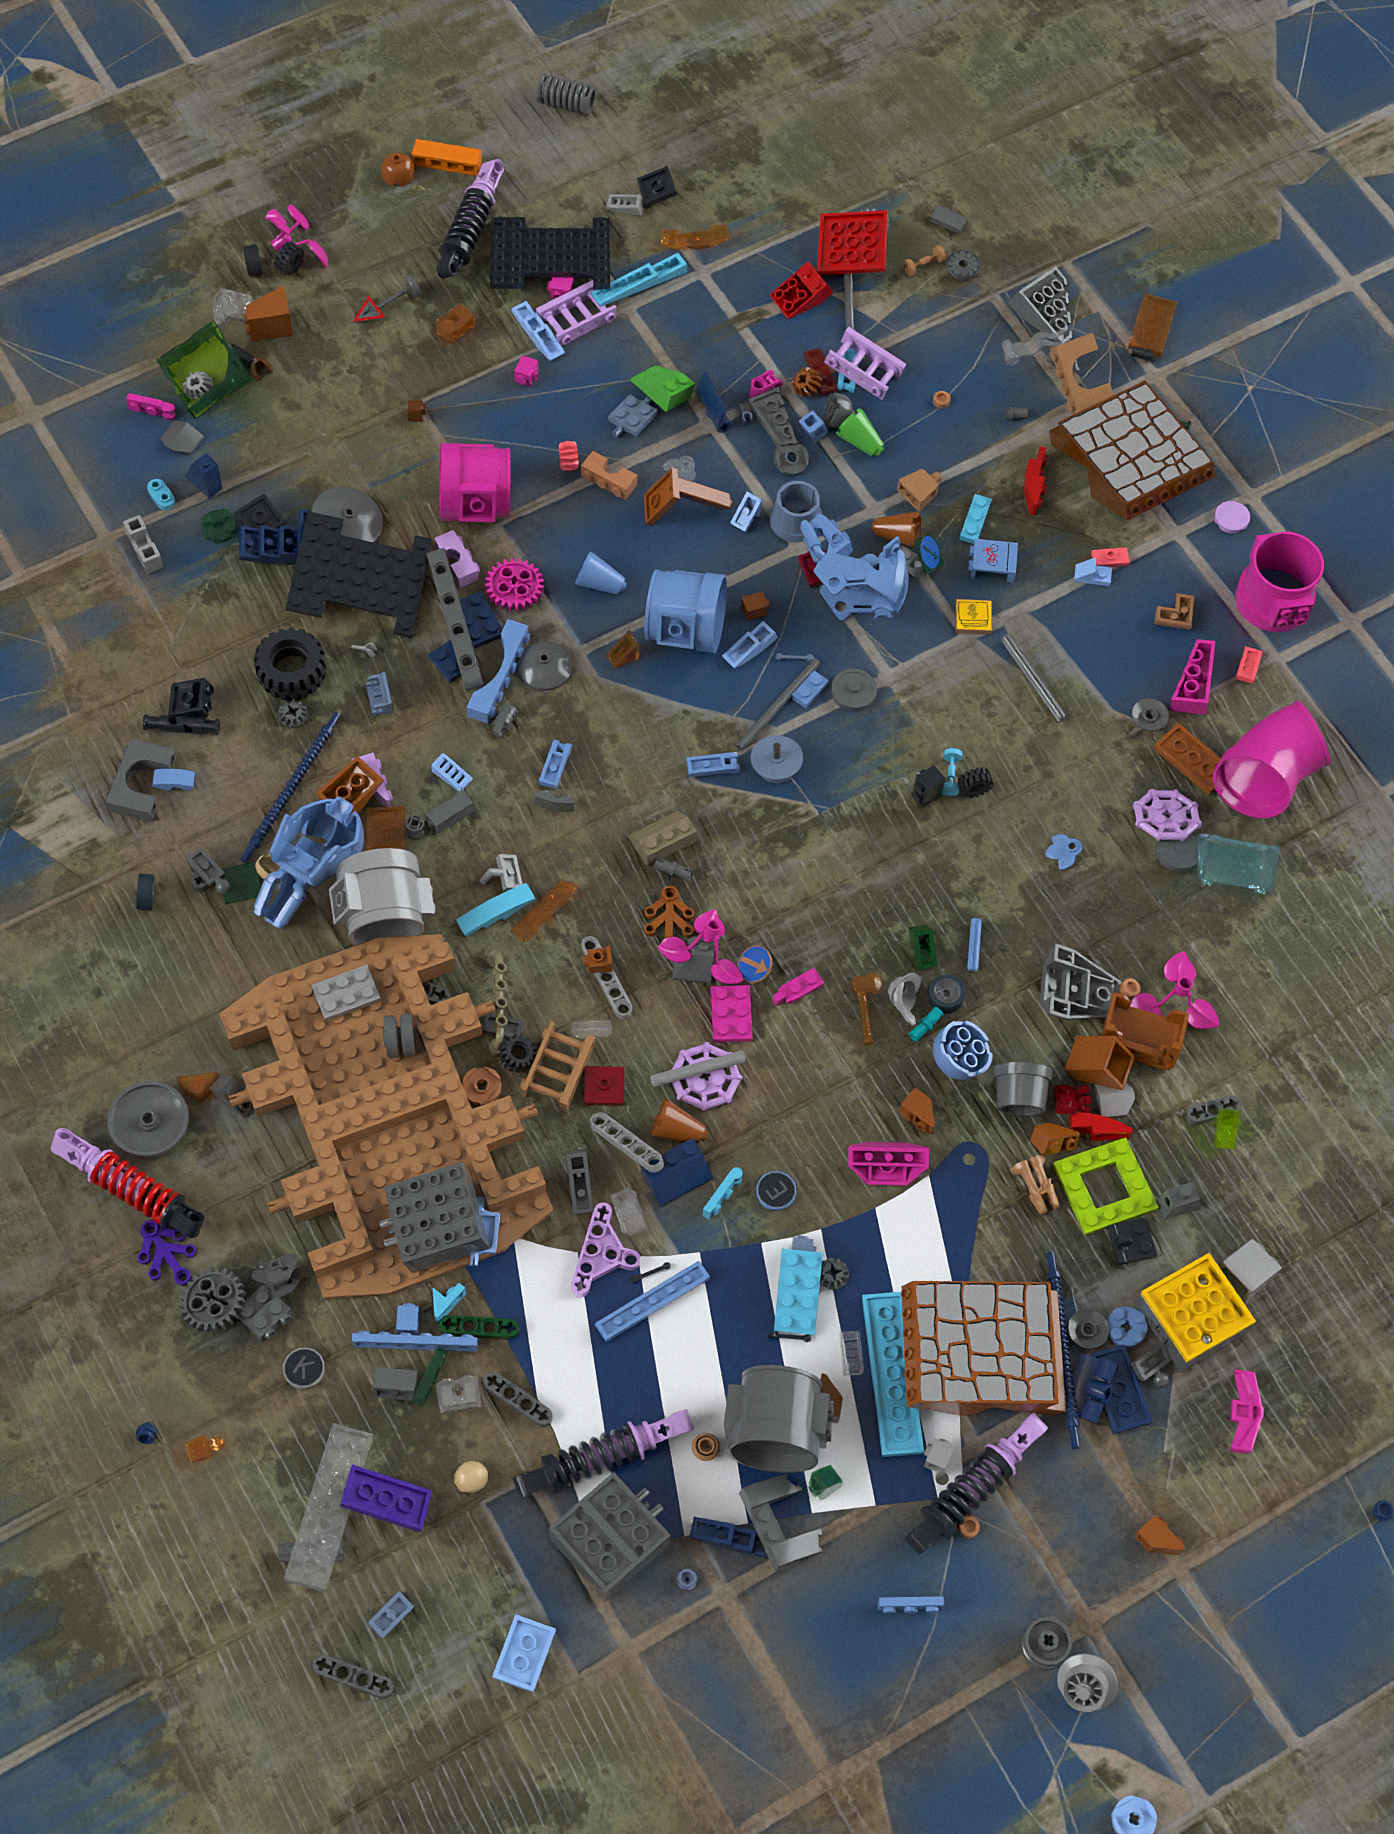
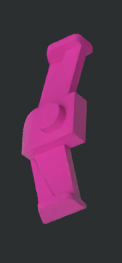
(1246, 1412)

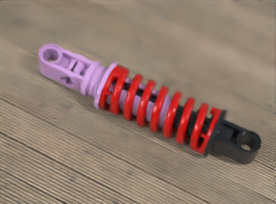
(127, 1185)

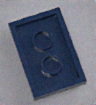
(480, 619)

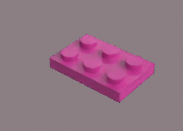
(731, 1013)

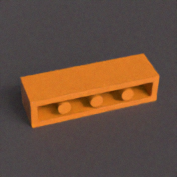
(446, 157)

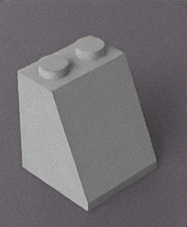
(1250, 1269)

